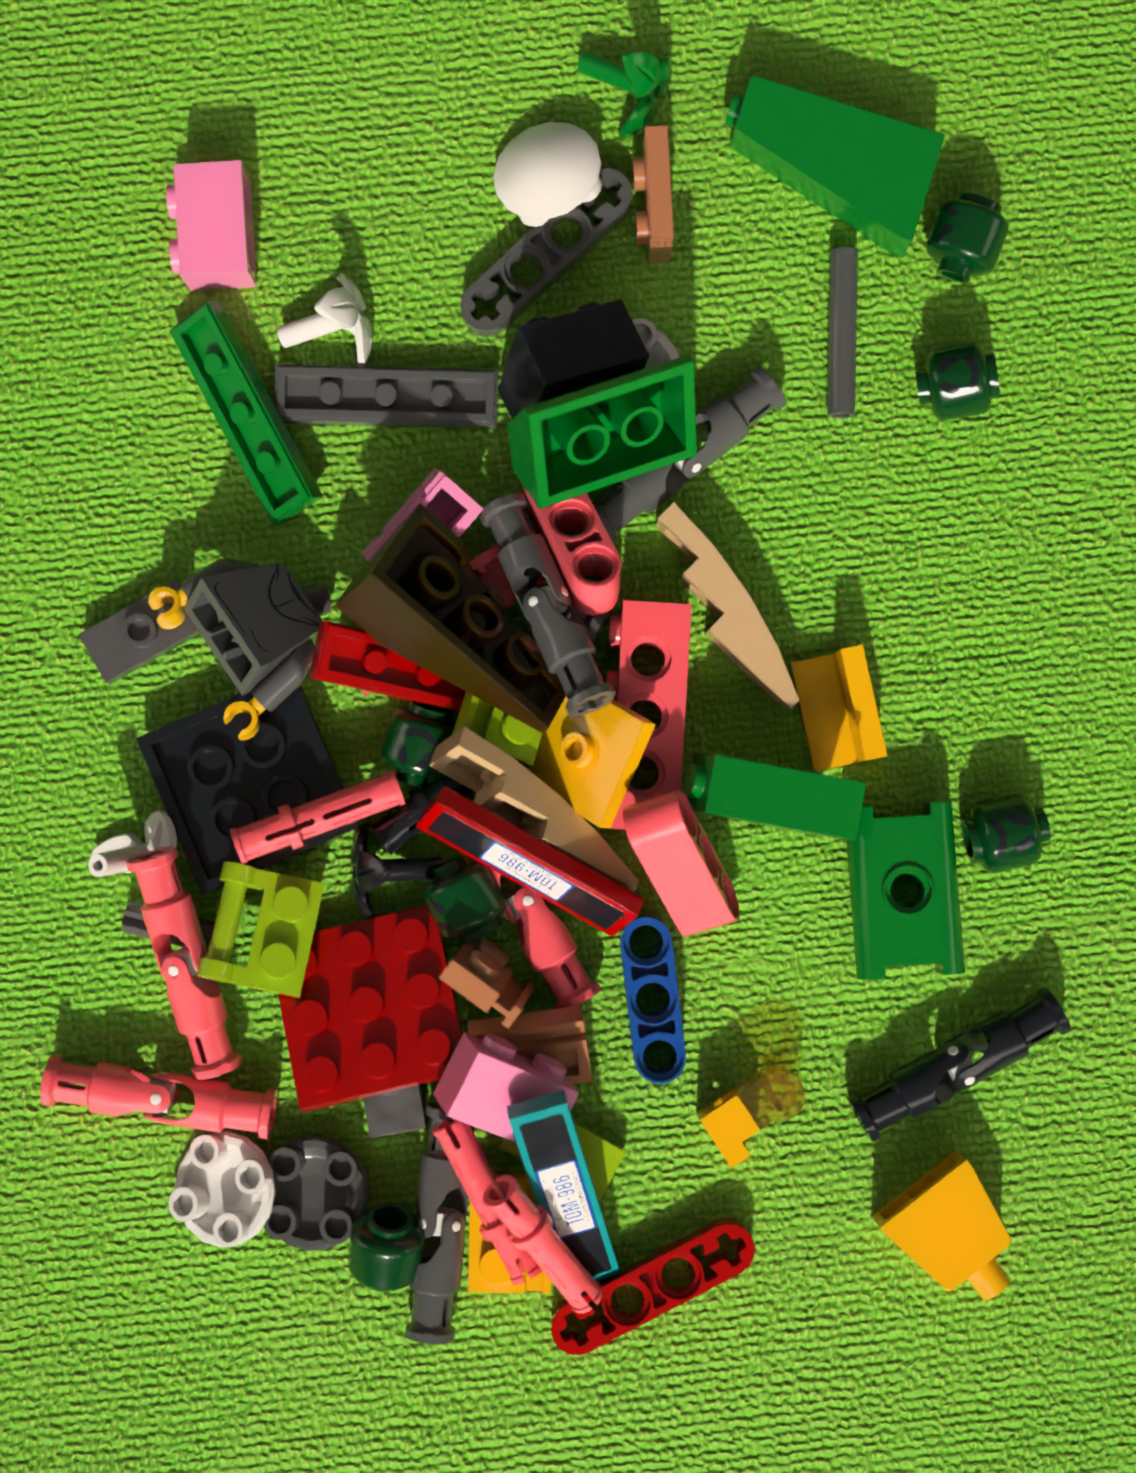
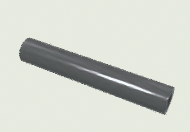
(842, 332)

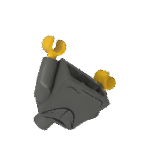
(254, 625)

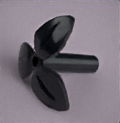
(372, 871)

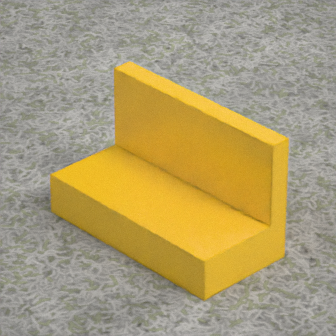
(838, 709)

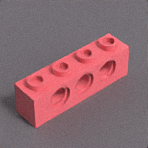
(668, 631)

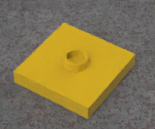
(592, 758)

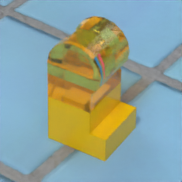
(749, 1107)

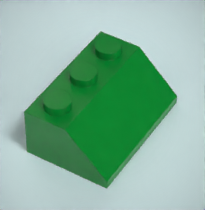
(605, 432)

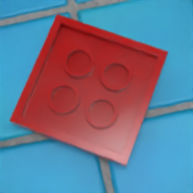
(371, 1010)

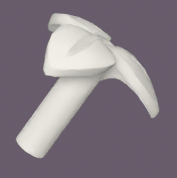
(336, 311)
(113, 853)

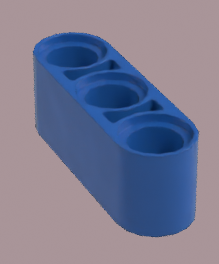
(660, 1025)

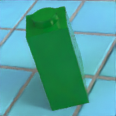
(774, 796)

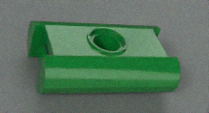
(928, 927)

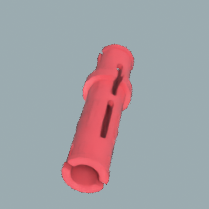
(255, 838)
(475, 1175)
(531, 1230)

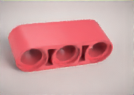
(582, 554)
(681, 863)

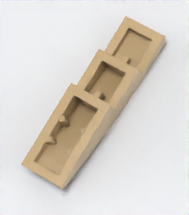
(740, 627)
(526, 802)

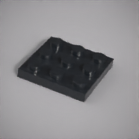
(226, 783)

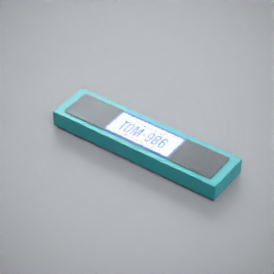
(563, 1180)

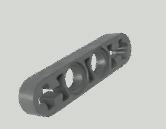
(553, 259)

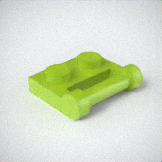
(281, 931)

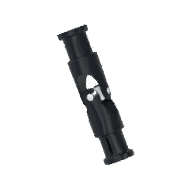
(948, 1069)

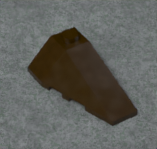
(437, 613)

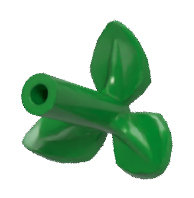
(638, 75)

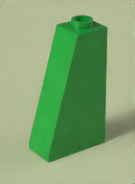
(839, 157)

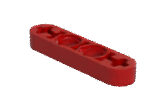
(657, 1294)

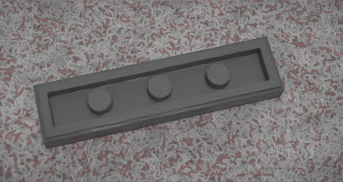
(387, 396)

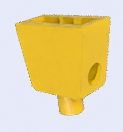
(949, 1227)

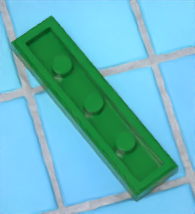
(246, 412)

